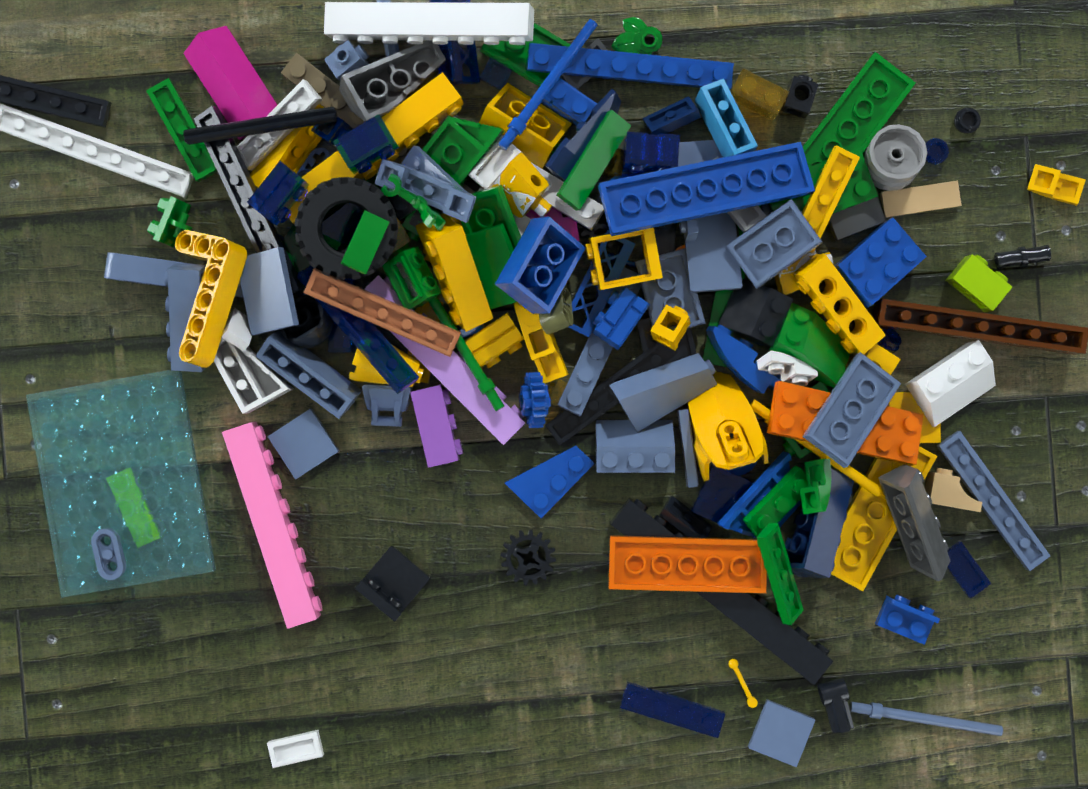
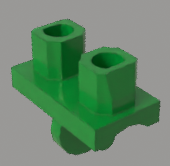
(172, 222)

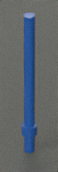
(518, 123)

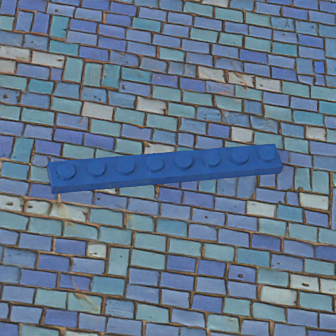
(631, 66)

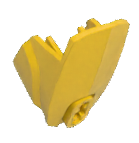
(717, 414)

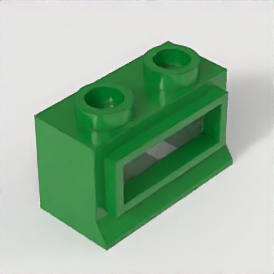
(411, 278)

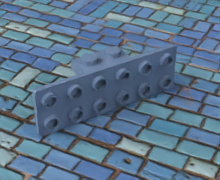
(708, 259)

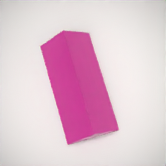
(229, 76)

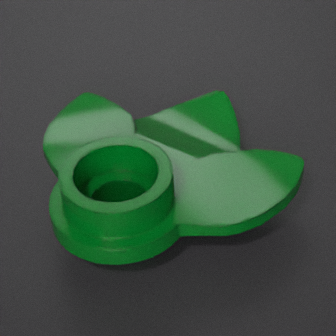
(634, 37)

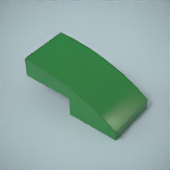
(365, 242)
(817, 494)

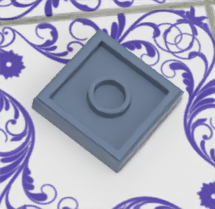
(303, 443)
(781, 733)

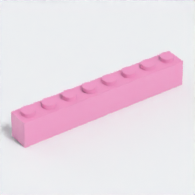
(272, 524)

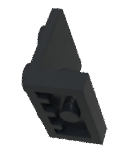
(392, 583)

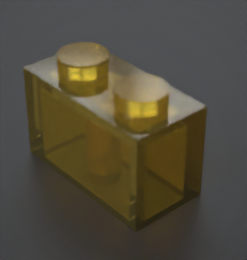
(758, 94)

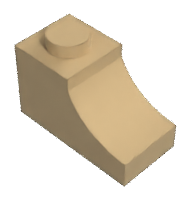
(946, 491)

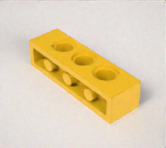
(866, 329)

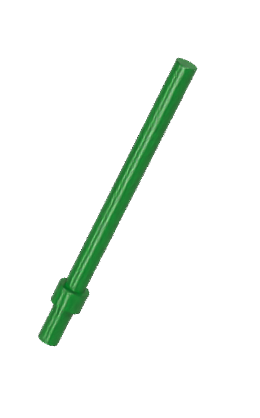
(485, 385)

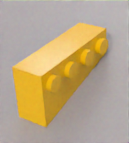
(456, 273)

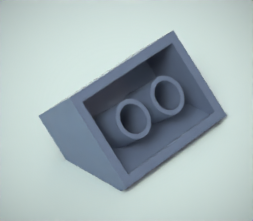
(628, 451)

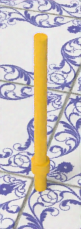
(848, 471)

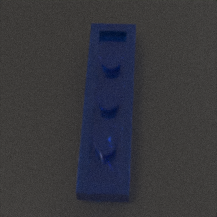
(672, 709)

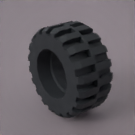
(319, 202)

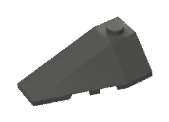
(390, 80)

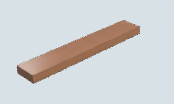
(382, 312)

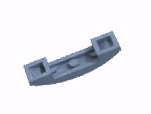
(435, 191)

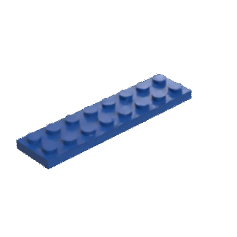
(705, 188)

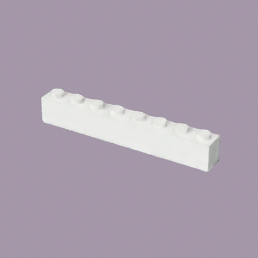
(429, 22)

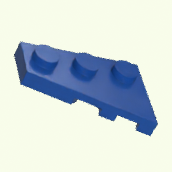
(549, 481)

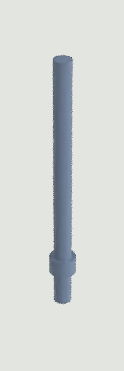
(877, 711)

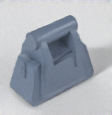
(383, 398)

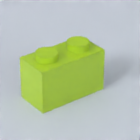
(979, 282)

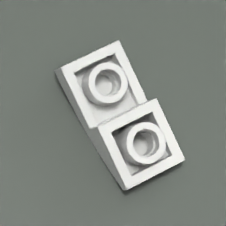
(790, 368)

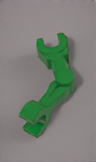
(419, 203)

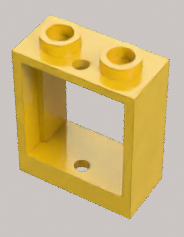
(650, 253)

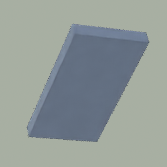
(851, 410)

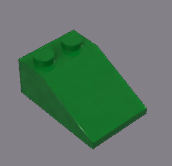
(811, 341)

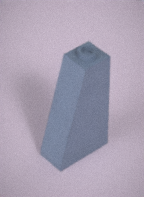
(663, 389)

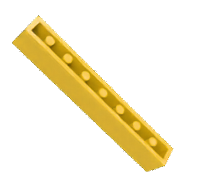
(406, 123)

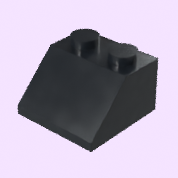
(755, 313)

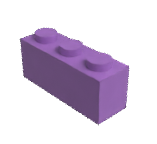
(436, 425)

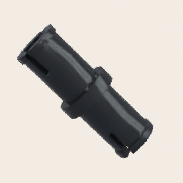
(1022, 256)

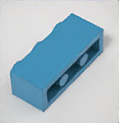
(724, 119)

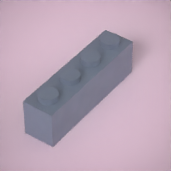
(183, 285)
(309, 374)

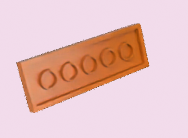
(892, 438)
(686, 564)

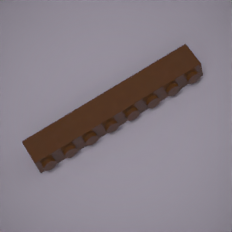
(980, 327)

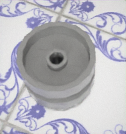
(895, 157)

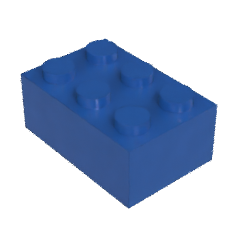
(879, 262)
(540, 265)

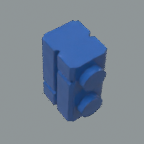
(569, 102)
(620, 317)

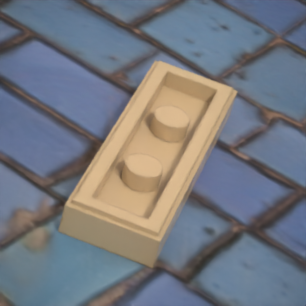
(920, 199)

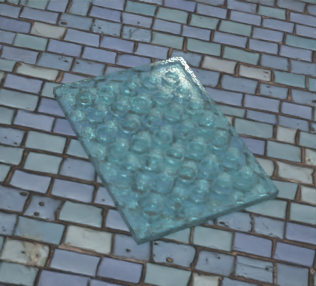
(122, 462)

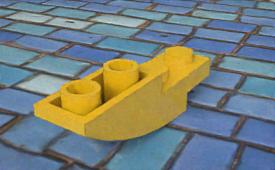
(541, 346)

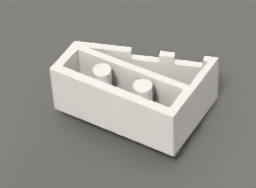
(248, 377)

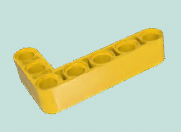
(214, 296)

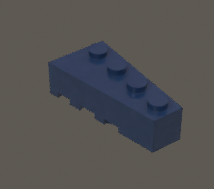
(818, 534)

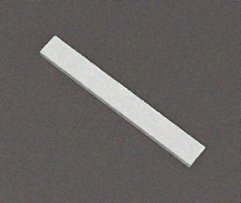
(95, 151)

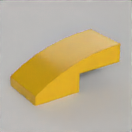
(1055, 185)

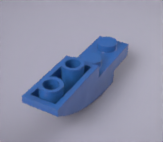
(739, 359)

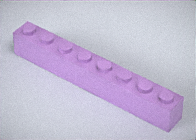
(457, 377)

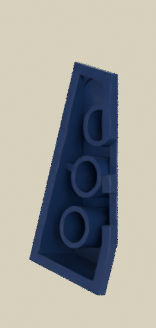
(570, 150)

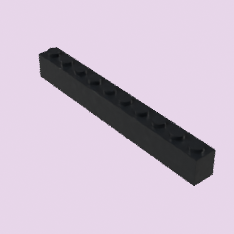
(742, 608)

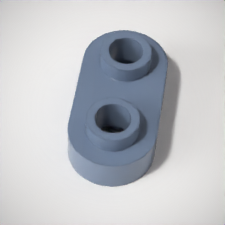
(106, 553)

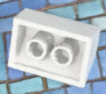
(953, 382)

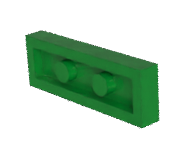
(777, 501)

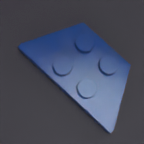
(760, 488)

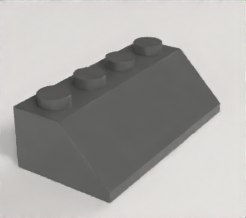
(916, 521)

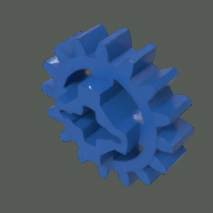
(534, 400)

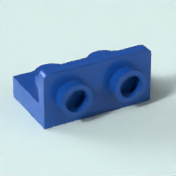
(906, 619)

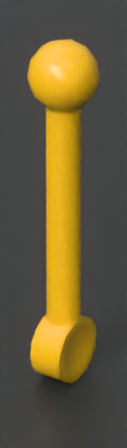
(751, 701)

